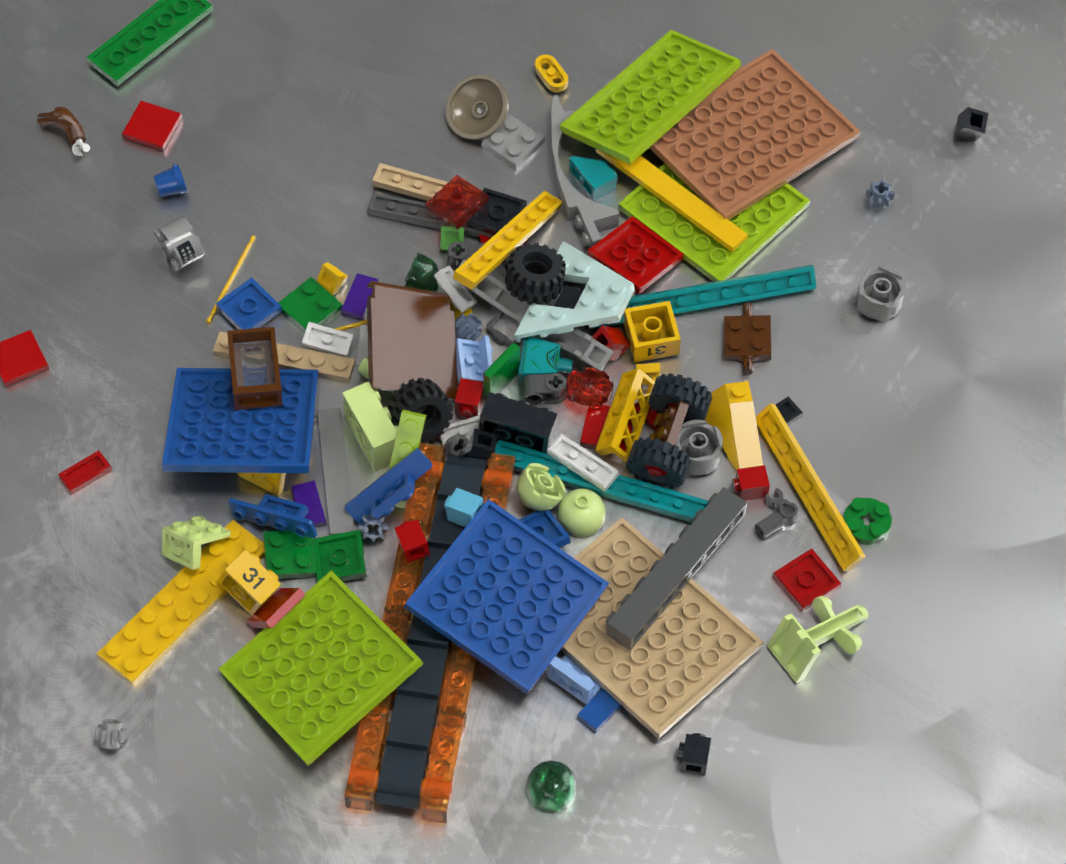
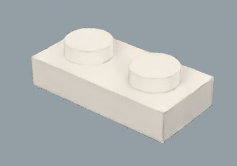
(459, 295)
(327, 340)

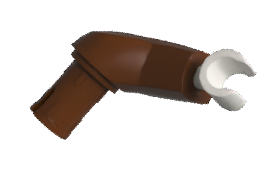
(67, 122)

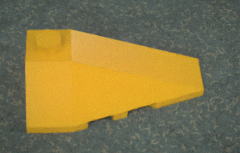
(735, 418)

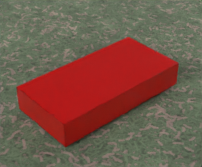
(85, 472)

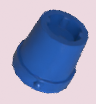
(170, 182)

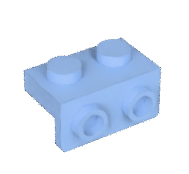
(473, 358)

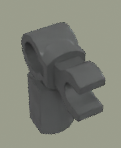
(785, 514)

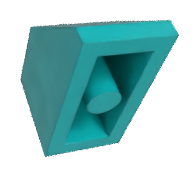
(593, 176)

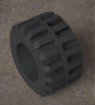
(535, 273)
(416, 395)

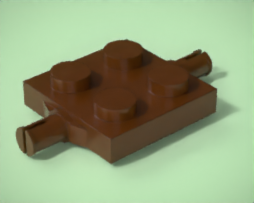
(747, 338)

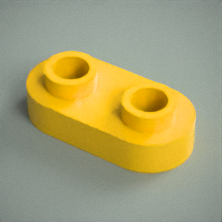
(553, 77)

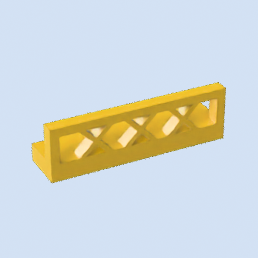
(622, 410)

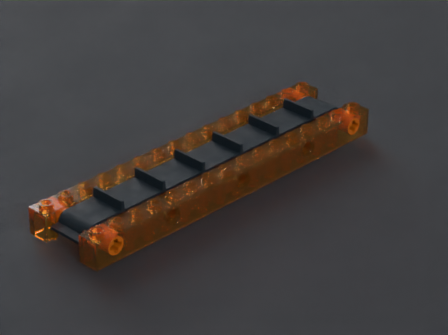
(447, 670)

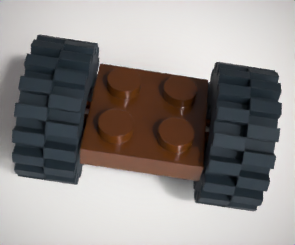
(657, 457)

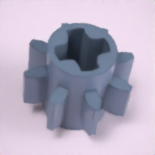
(880, 194)
(468, 327)
(373, 532)

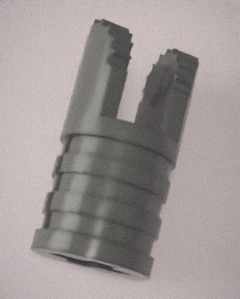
(452, 442)

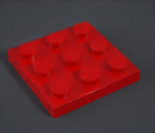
(636, 254)

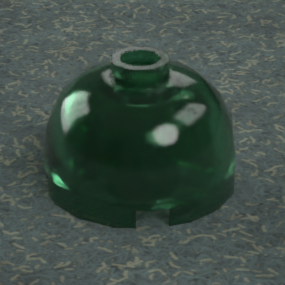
(422, 274)
(551, 786)

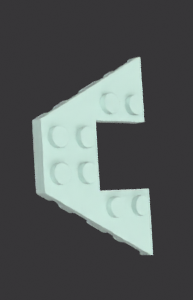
(600, 302)

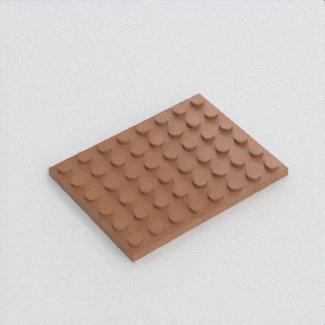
(753, 135)

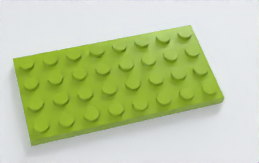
(650, 96)

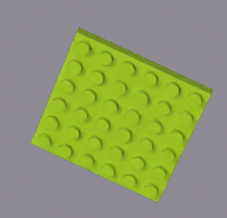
(760, 221)
(320, 668)

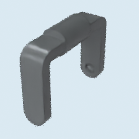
(497, 335)

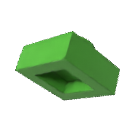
(449, 235)

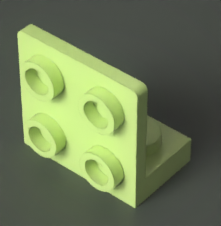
(184, 539)

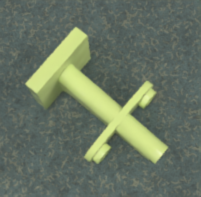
(799, 648)

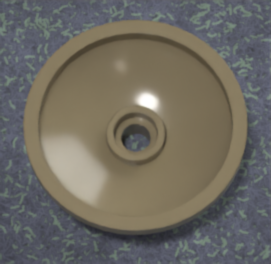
(468, 101)

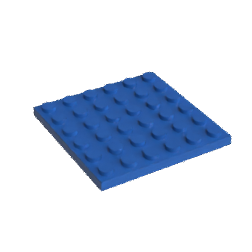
(214, 437)
(506, 596)

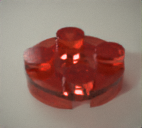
(578, 390)

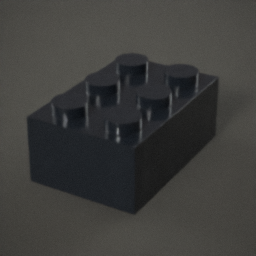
(518, 422)

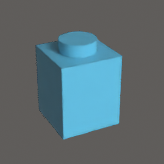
(462, 506)

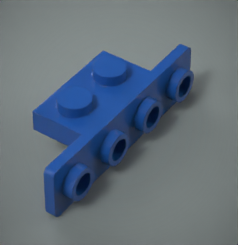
(390, 488)
(277, 513)

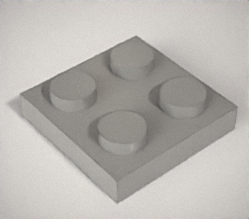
(513, 142)

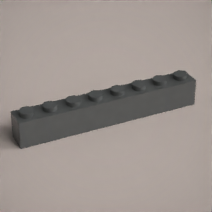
(676, 568)

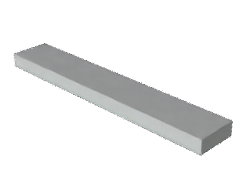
(335, 470)

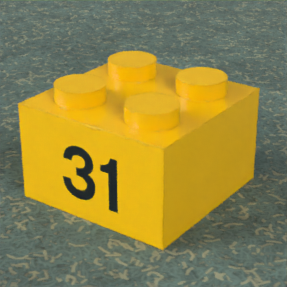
(652, 331)
(249, 581)

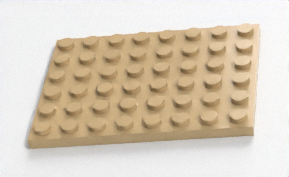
(678, 657)

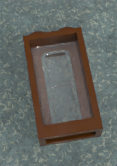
(254, 368)

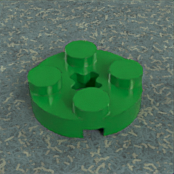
(872, 509)

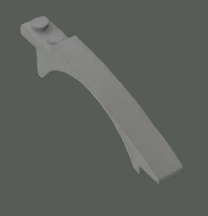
(587, 214)
(574, 342)

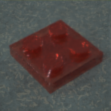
(457, 202)

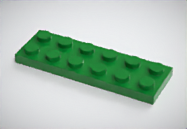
(147, 37)

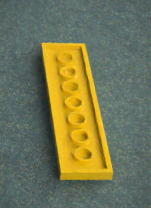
(176, 608)

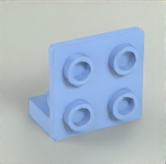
(573, 679)

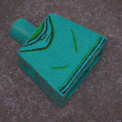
(542, 358)

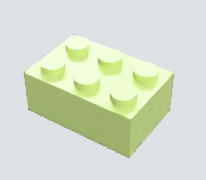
(370, 424)

